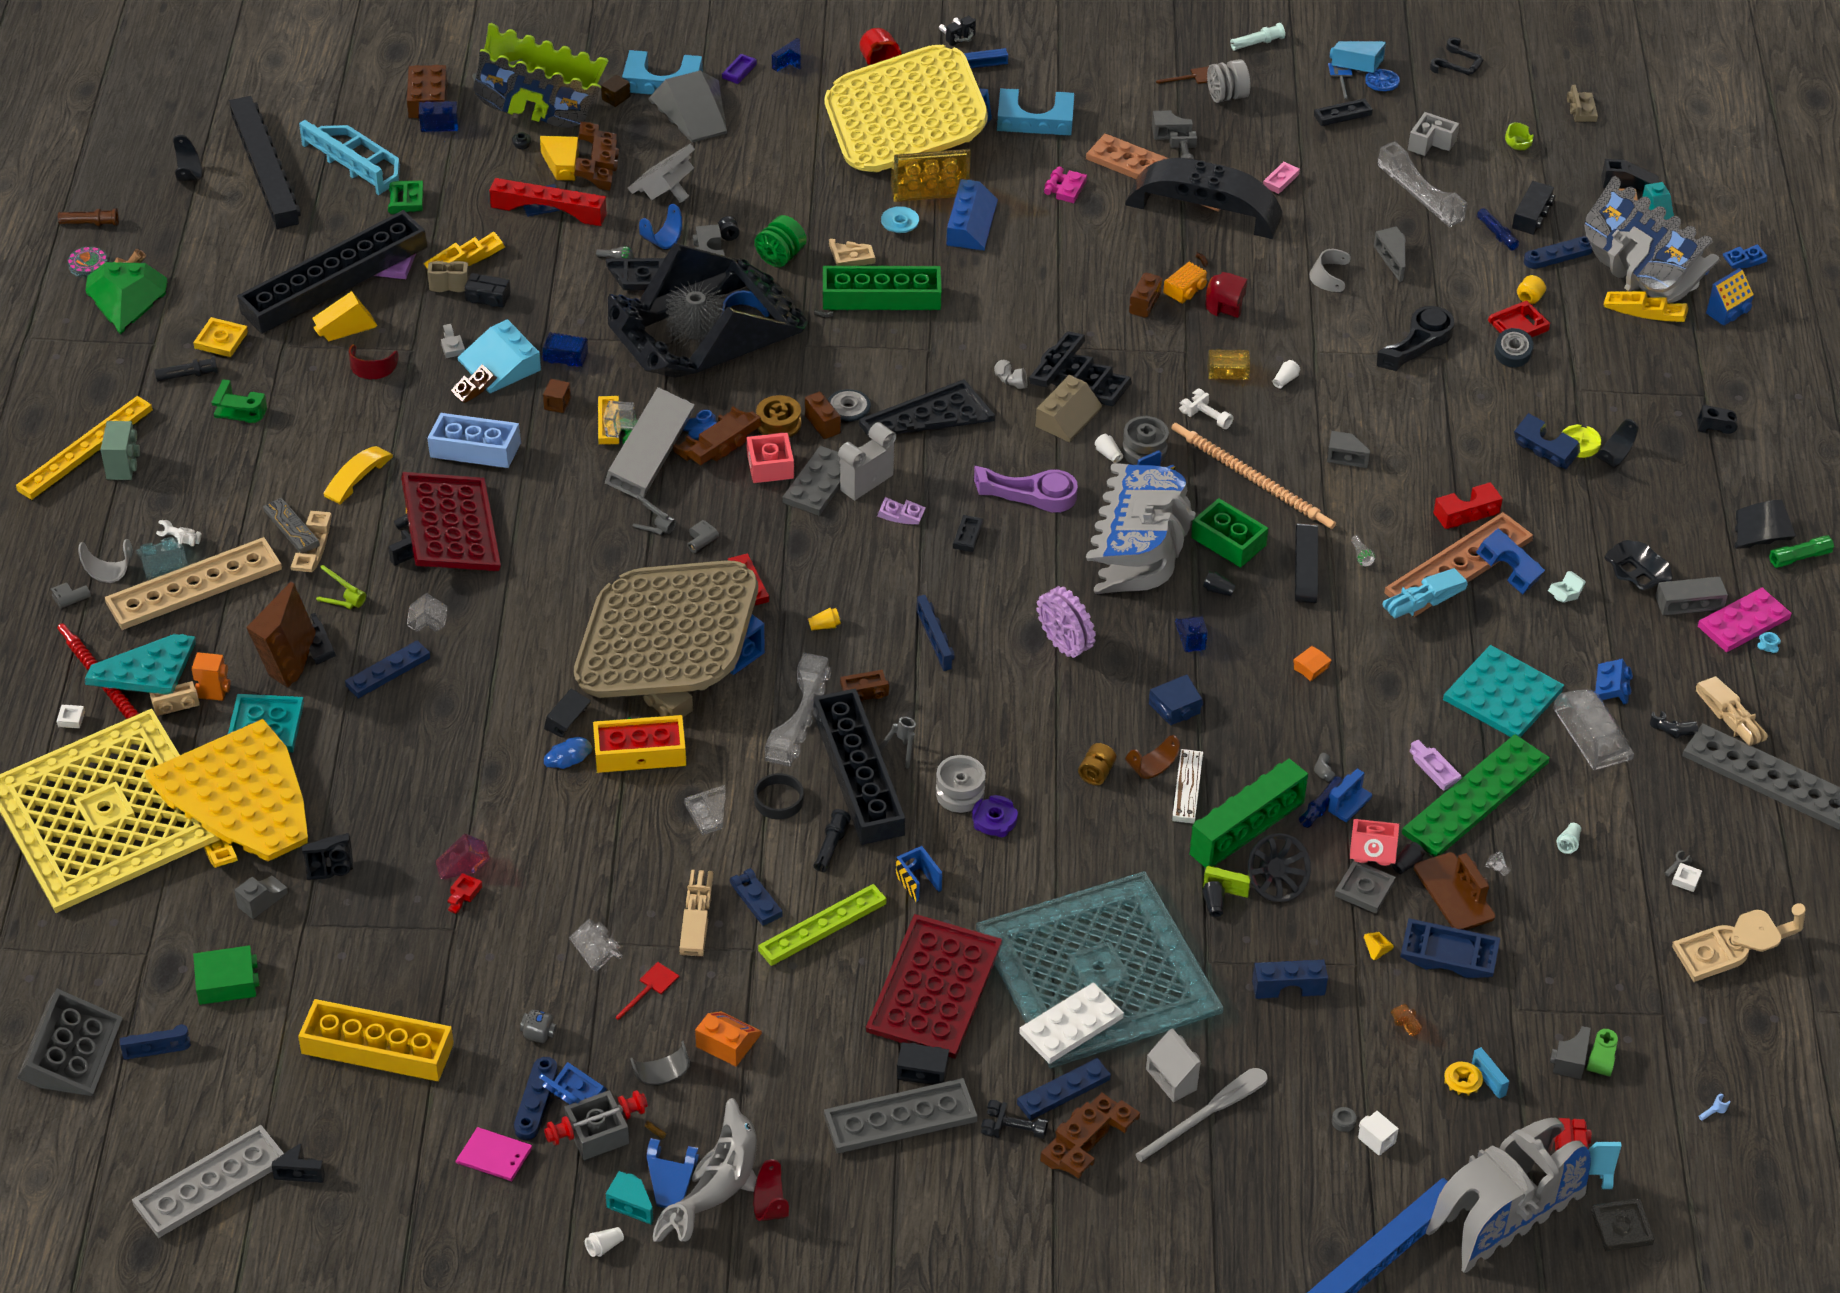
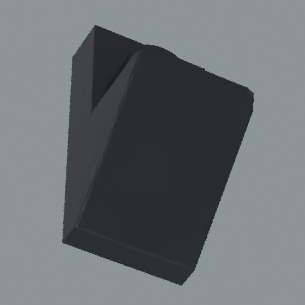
(293, 1167)

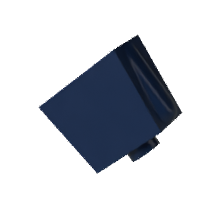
(1176, 700)

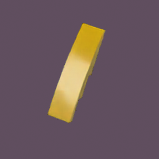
(471, 251)
(1638, 305)

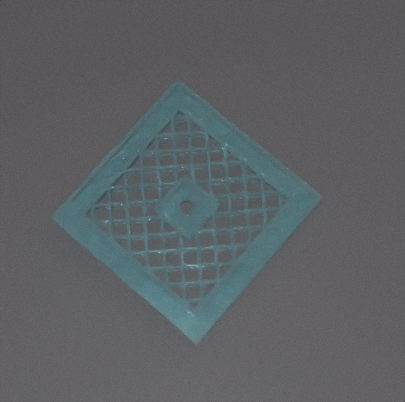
(1131, 891)

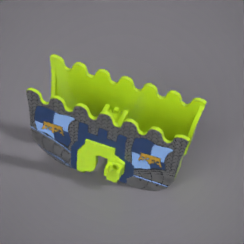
(553, 79)

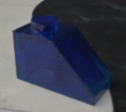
(1192, 633)

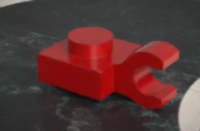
(463, 889)

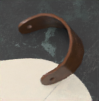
(1155, 761)

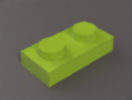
(1232, 882)

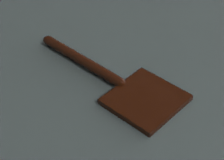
(1199, 74)

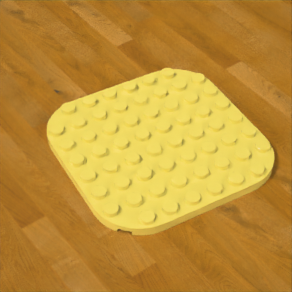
(905, 107)

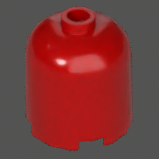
(878, 46)

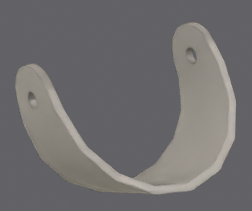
(1321, 277)
(103, 570)

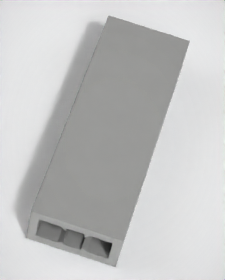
(649, 443)

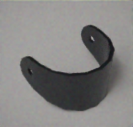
(187, 160)
(1619, 443)

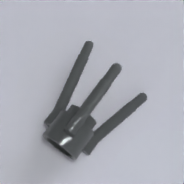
(663, 521)
(905, 732)

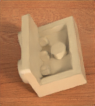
(182, 698)

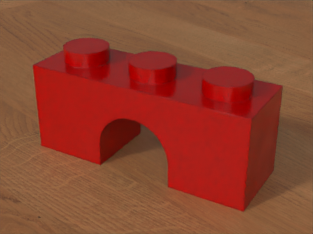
(1452, 511)

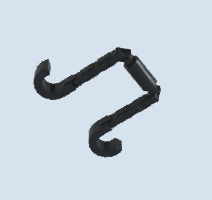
(1453, 47)

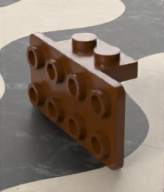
(1457, 889)

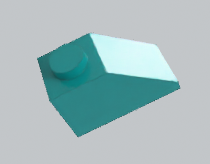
(1659, 196)
(629, 1197)

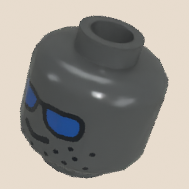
(538, 1026)

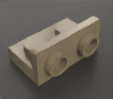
(1582, 105)

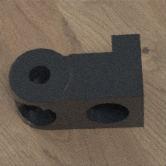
(1716, 419)

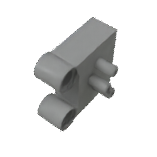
(867, 465)

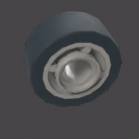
(1513, 338)

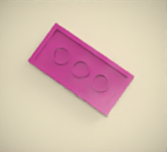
(1744, 619)

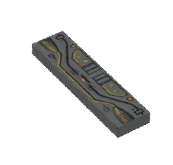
(291, 526)

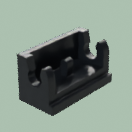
(566, 712)

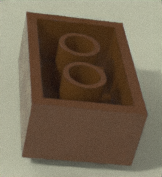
(425, 85)

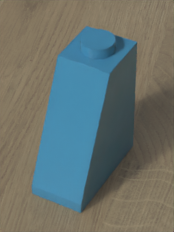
(1358, 55)

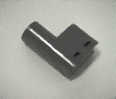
(703, 535)
(65, 596)

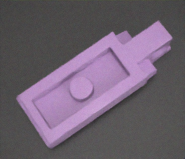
(1434, 765)

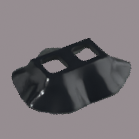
(1645, 561)

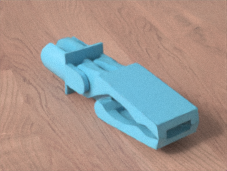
(1433, 591)

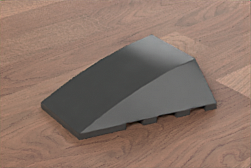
(692, 104)

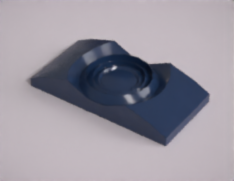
(1450, 948)

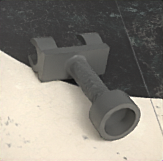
(1184, 143)

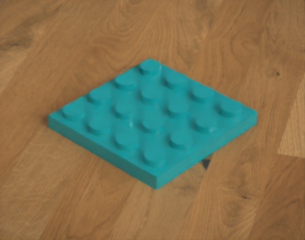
(1503, 692)

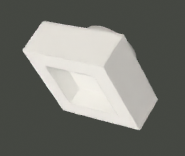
(70, 716)
(1686, 877)

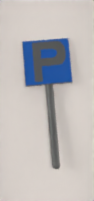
(1341, 72)

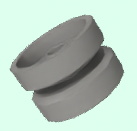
(960, 783)

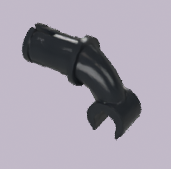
(1673, 728)

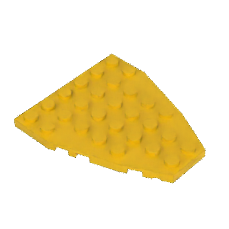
(238, 790)

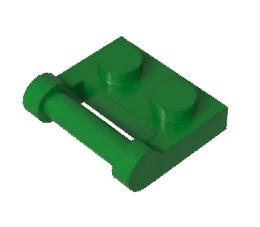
(411, 196)

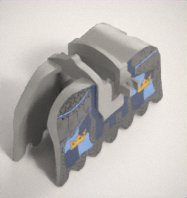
(1645, 245)

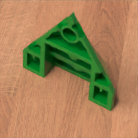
(125, 291)

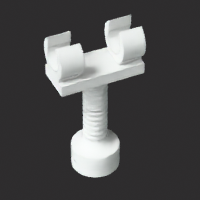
(1200, 403)

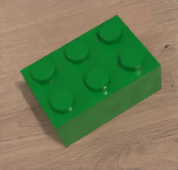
(1229, 532)

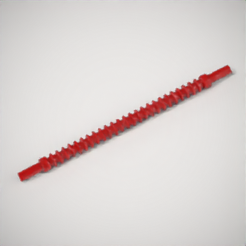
(87, 659)

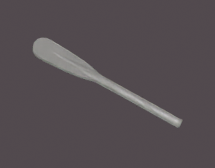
(1232, 1093)

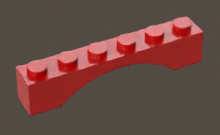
(583, 206)

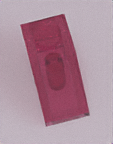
(463, 856)

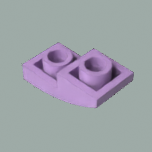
(907, 514)

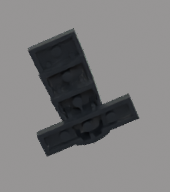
(1062, 361)

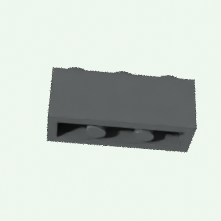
(1691, 595)

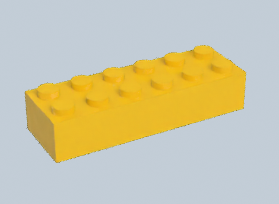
(376, 1040)

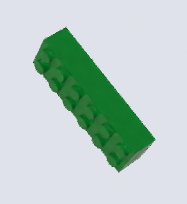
(881, 287)
(1248, 813)

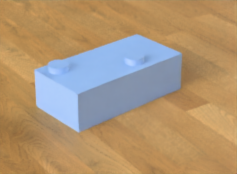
(474, 440)

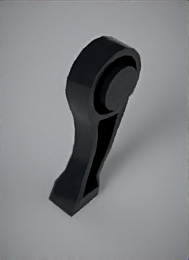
(1429, 328)

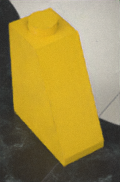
(560, 155)
(343, 318)

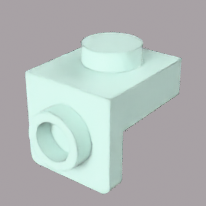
(1568, 589)

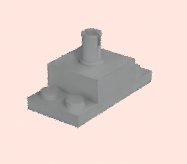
(666, 176)

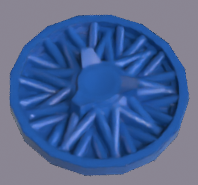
(1382, 80)

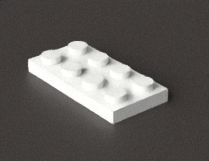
(1071, 1023)

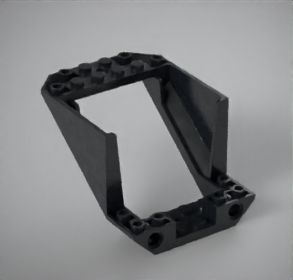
(731, 335)

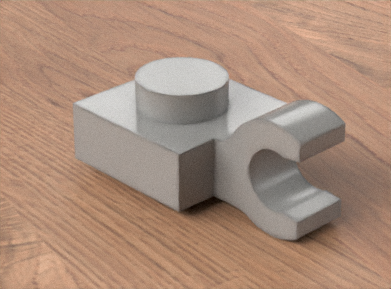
(451, 344)

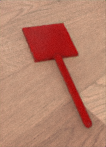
(657, 978)

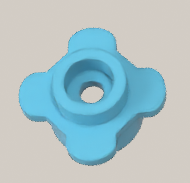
(1769, 642)

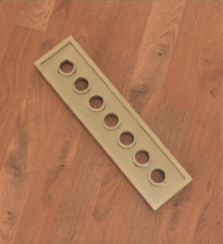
(198, 572)

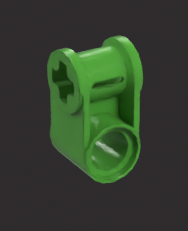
(1603, 1053)

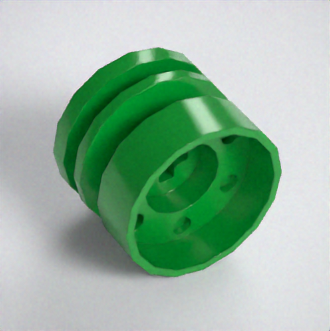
(780, 241)

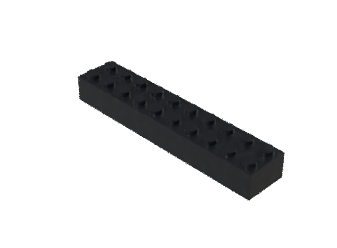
(332, 271)

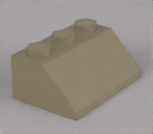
(1067, 409)

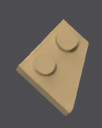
(851, 253)

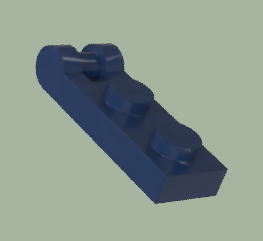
(756, 897)
(155, 1043)

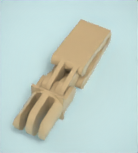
(1728, 707)
(696, 921)

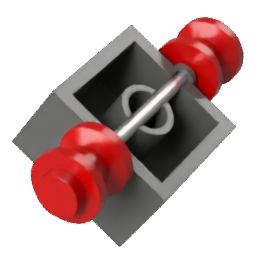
(597, 1123)

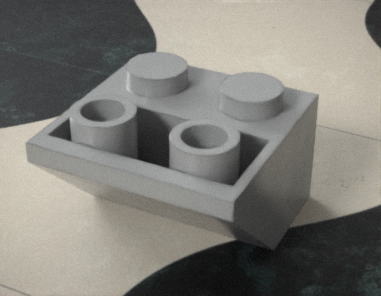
(1174, 1066)

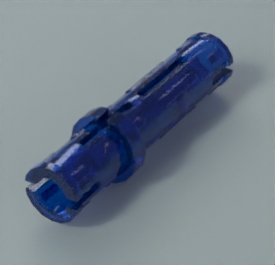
(1502, 233)
(1318, 807)

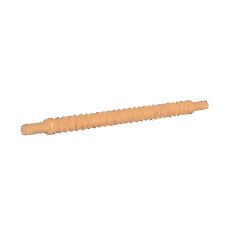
(1248, 472)

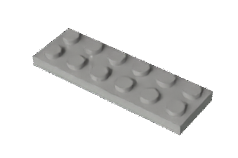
(207, 1181)

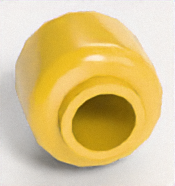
(1531, 289)

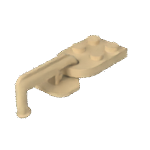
(1729, 946)

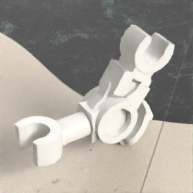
(183, 535)

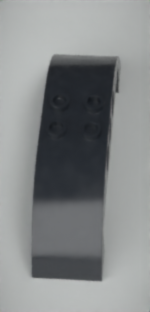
(1209, 186)

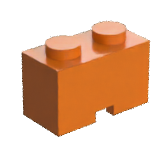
(211, 675)

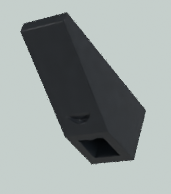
(1628, 174)

